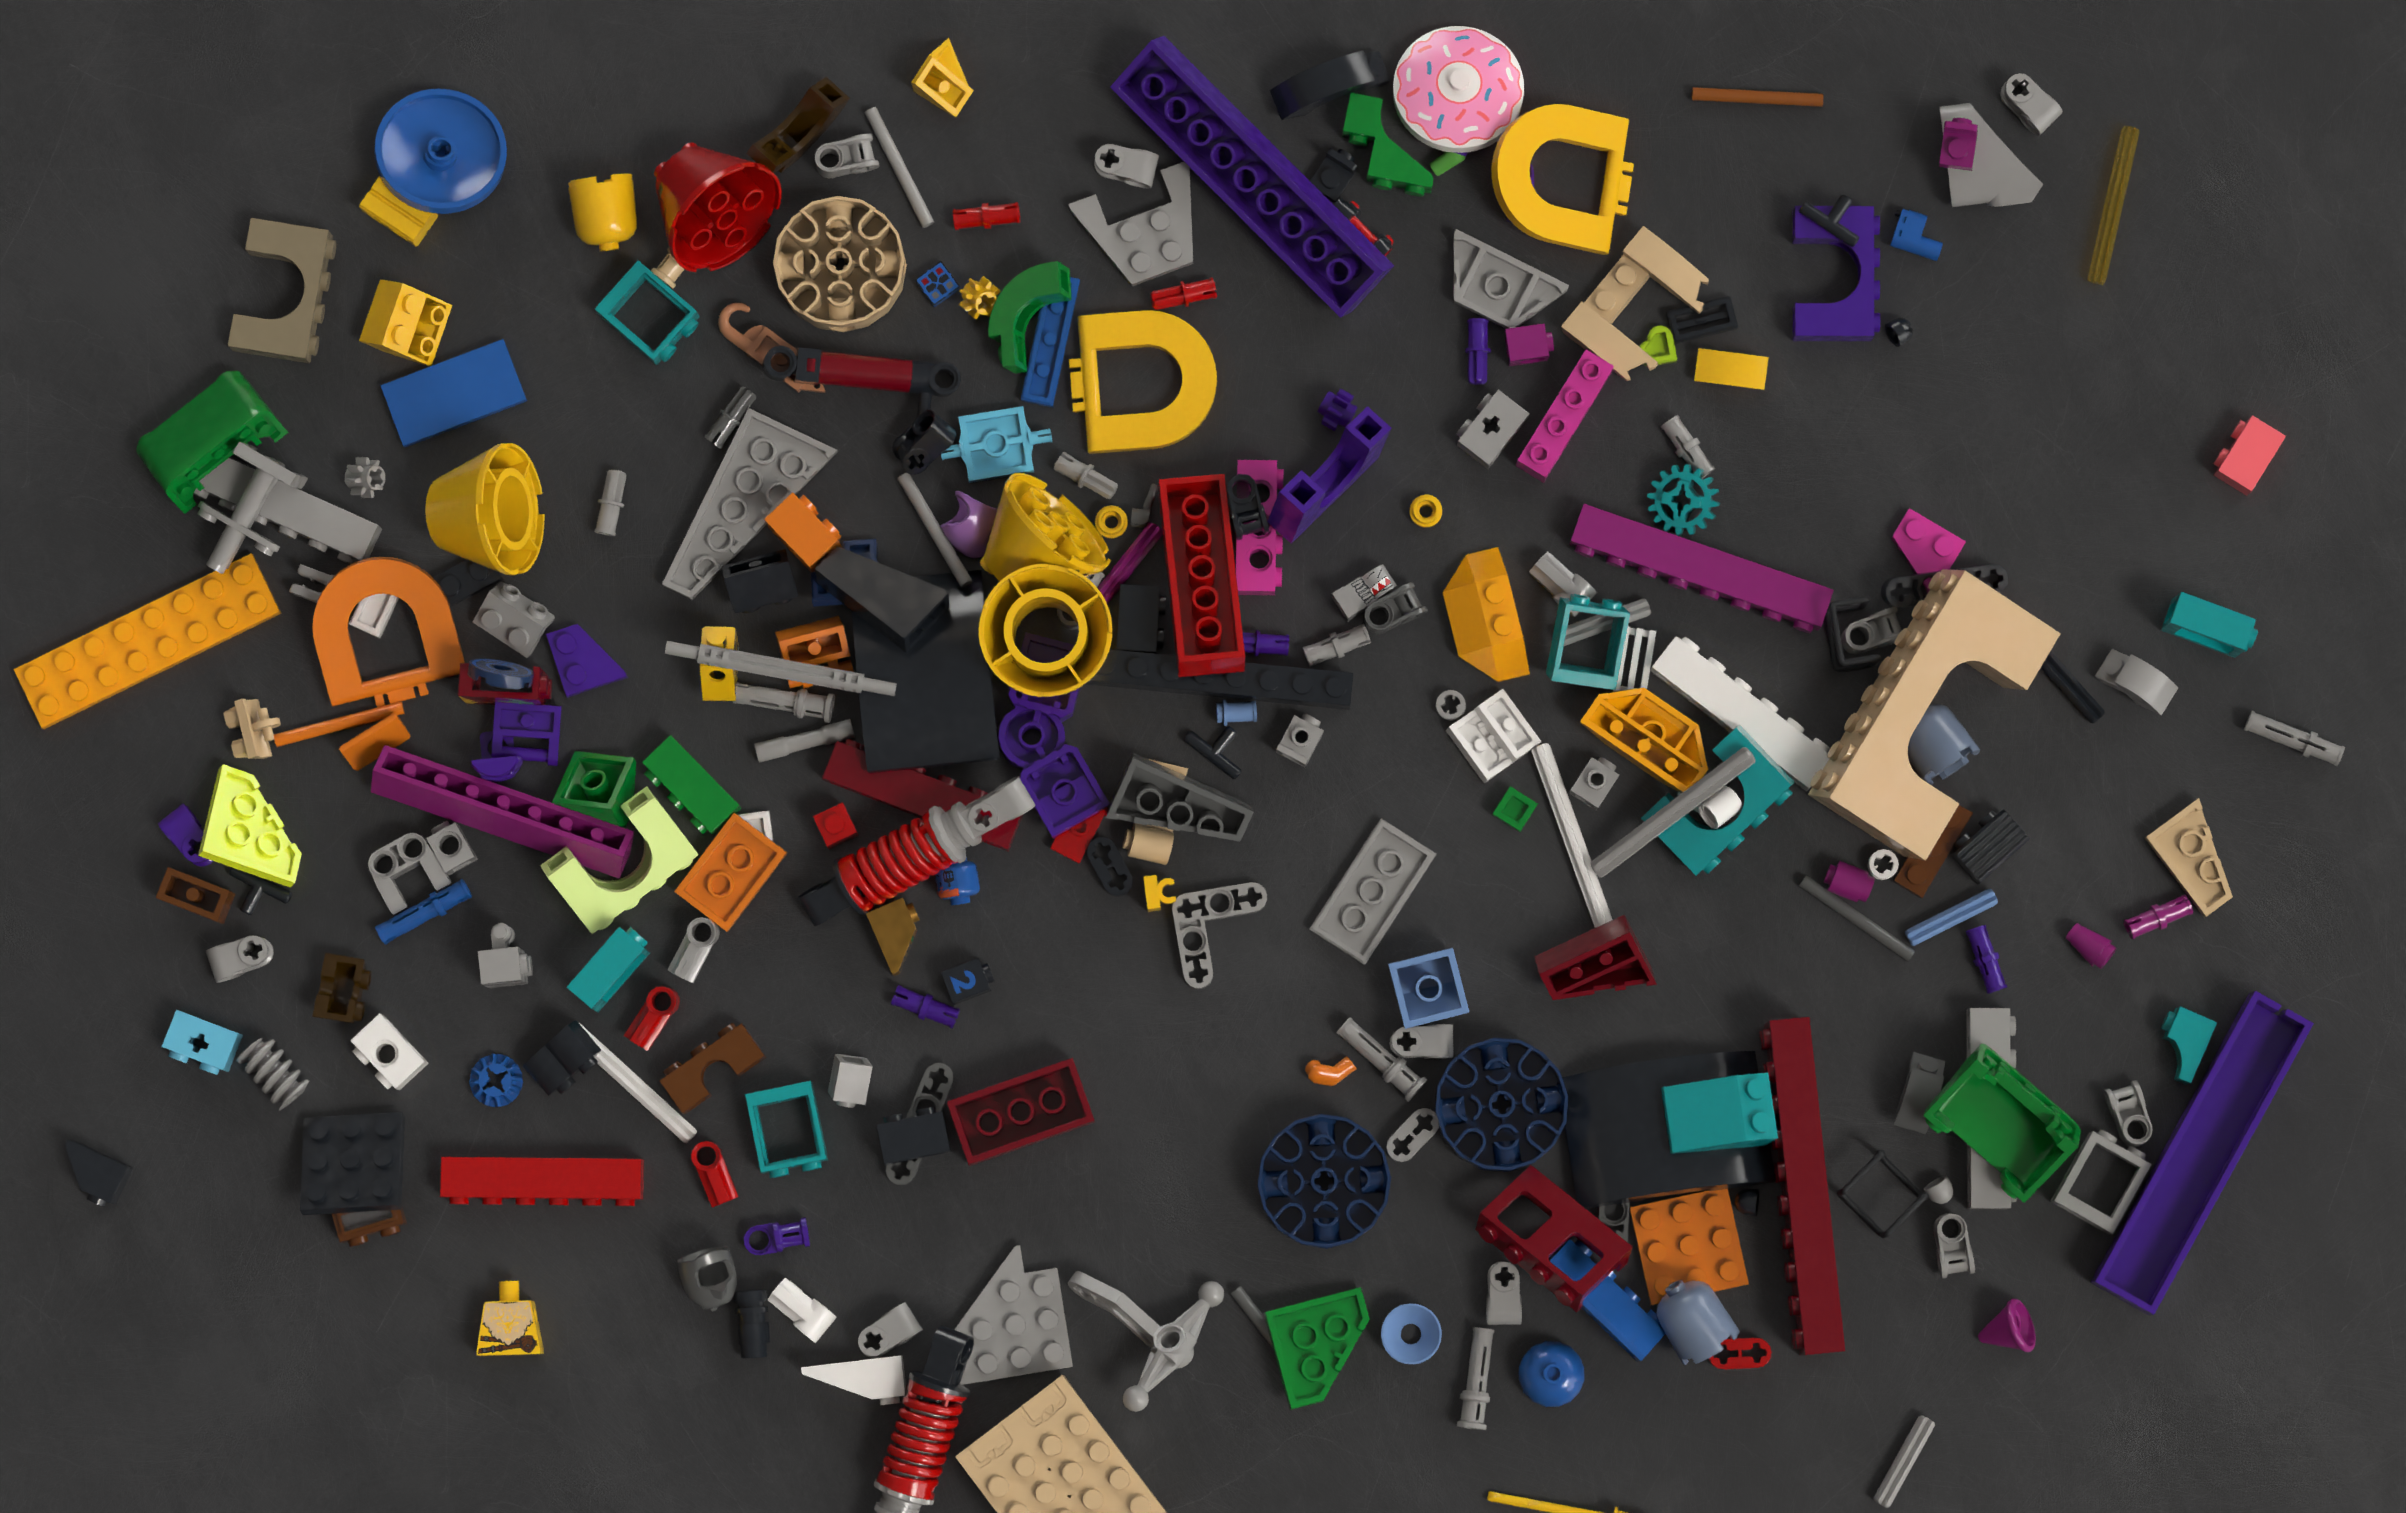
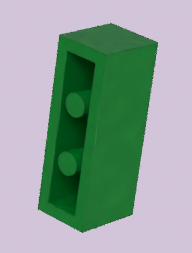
(690, 786)

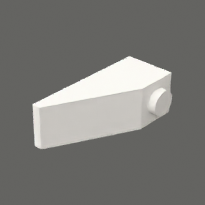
(869, 1378)

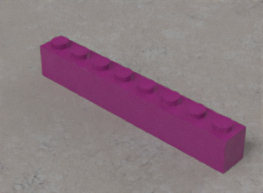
(1701, 568)
(500, 811)

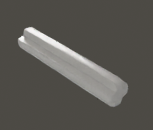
(1601, 623)
(1904, 1461)

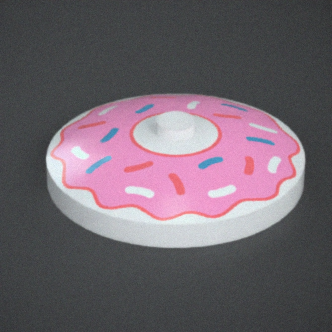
(1458, 89)

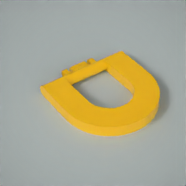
(1528, 209)
(1141, 330)

